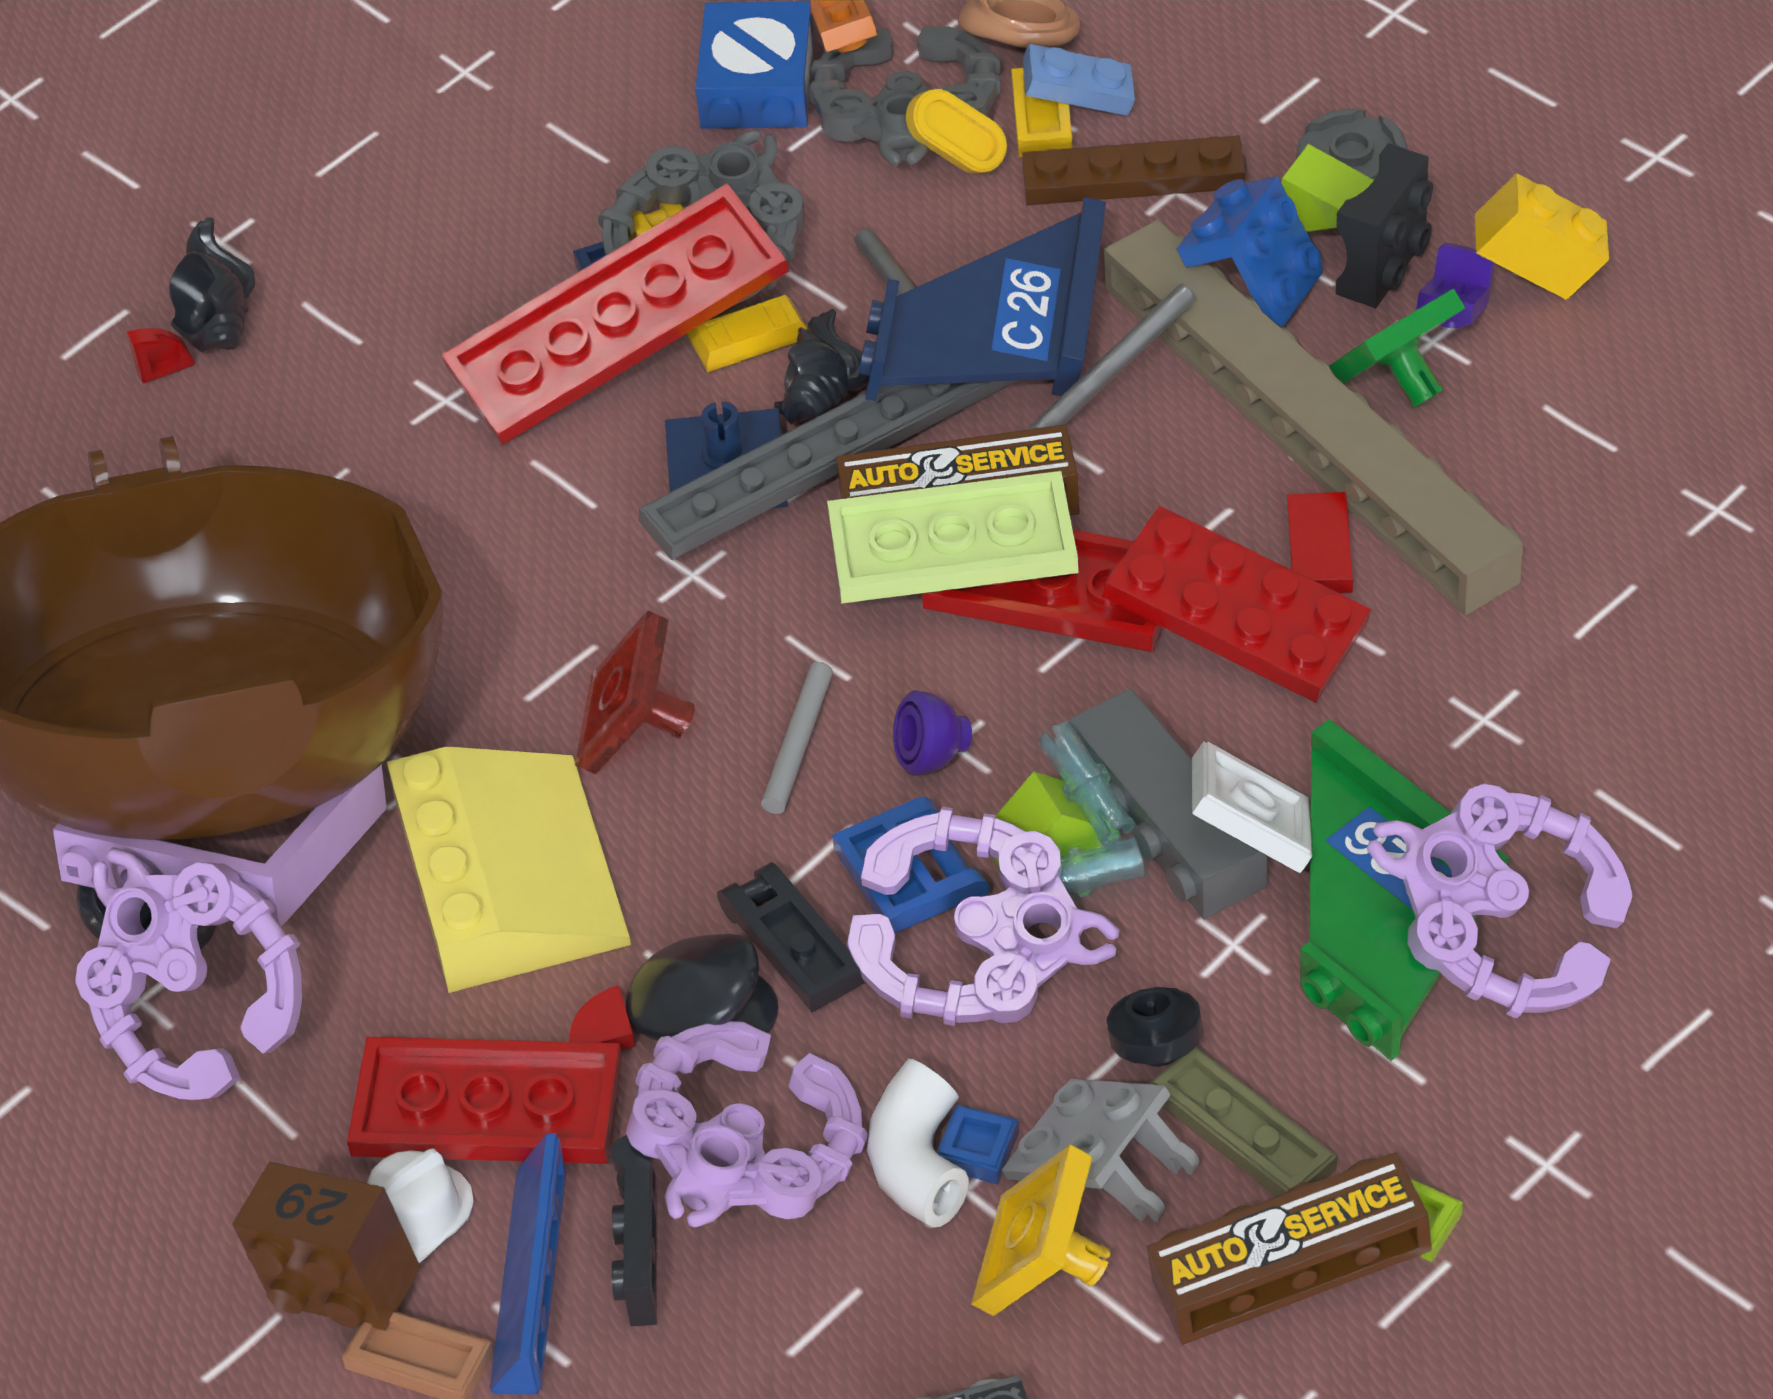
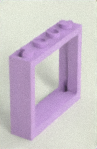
(284, 879)

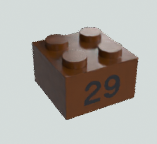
(326, 1246)

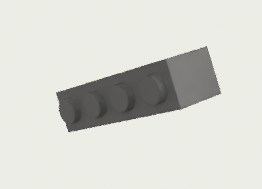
(1155, 788)

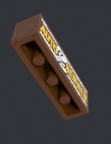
(962, 462)
(1289, 1247)

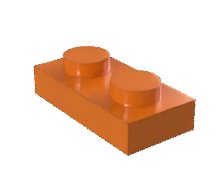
(842, 23)

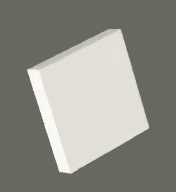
(1251, 806)

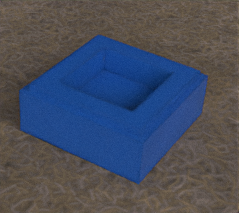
(979, 1142)

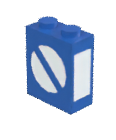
(755, 64)

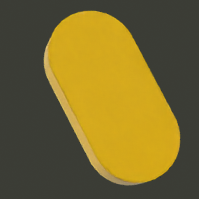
(956, 131)

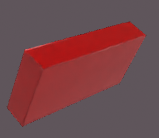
(1321, 539)

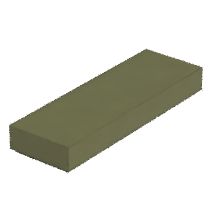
(1243, 1125)

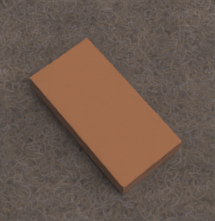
(420, 1357)

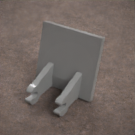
(1101, 1122)

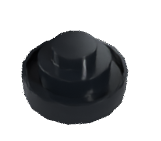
(1155, 1026)

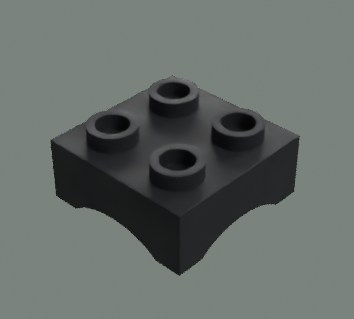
(1385, 226)

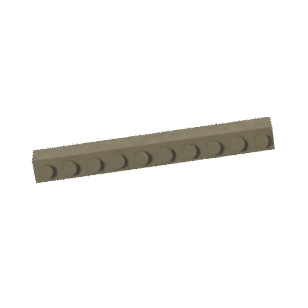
(1320, 422)

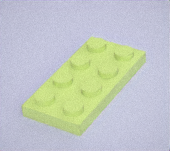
(952, 537)

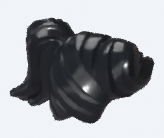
(210, 292)
(819, 371)

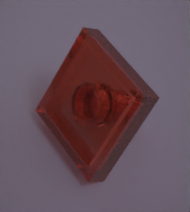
(626, 695)

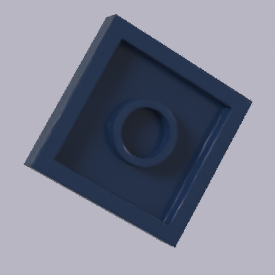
(715, 439)

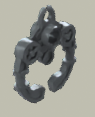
(855, 115)
(681, 176)

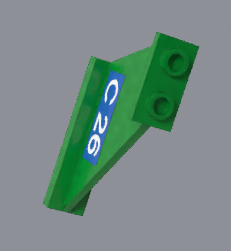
(1358, 911)

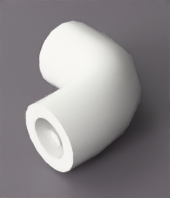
(903, 1146)

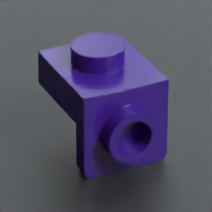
(1469, 276)

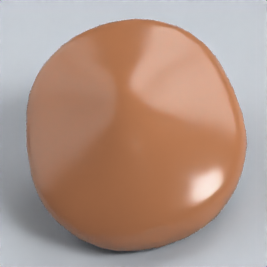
(1020, 21)

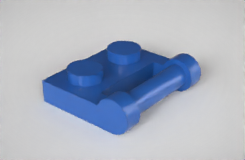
(920, 895)

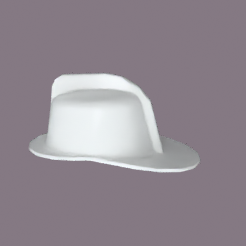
(426, 1196)

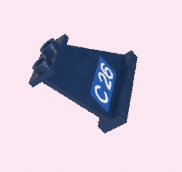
(995, 318)

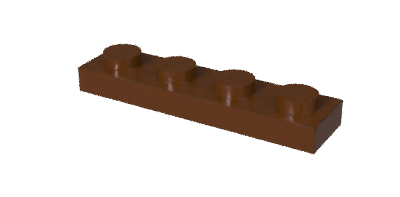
(1131, 170)

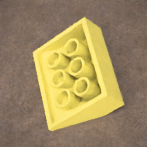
(505, 861)

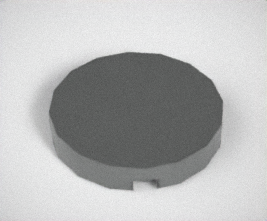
(1352, 138)

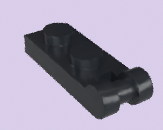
(791, 936)
(635, 1228)

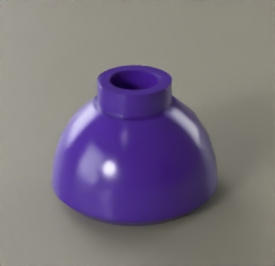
(928, 733)

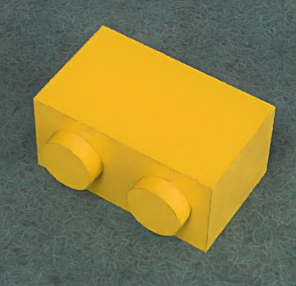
(1541, 236)

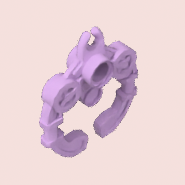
(1484, 885)
(994, 923)
(170, 953)
(724, 1158)

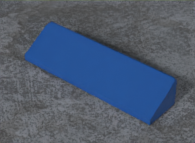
(529, 1271)

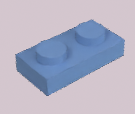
(1078, 79)

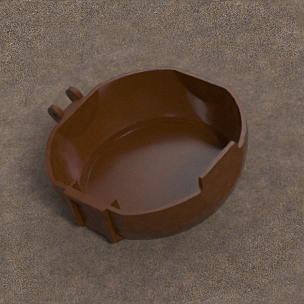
(207, 647)

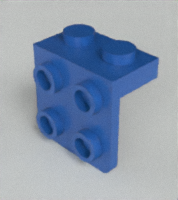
(1265, 239)

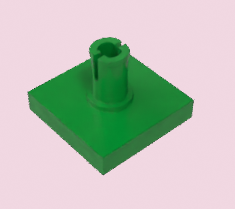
(1399, 350)

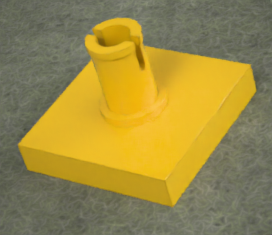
(1036, 1234)

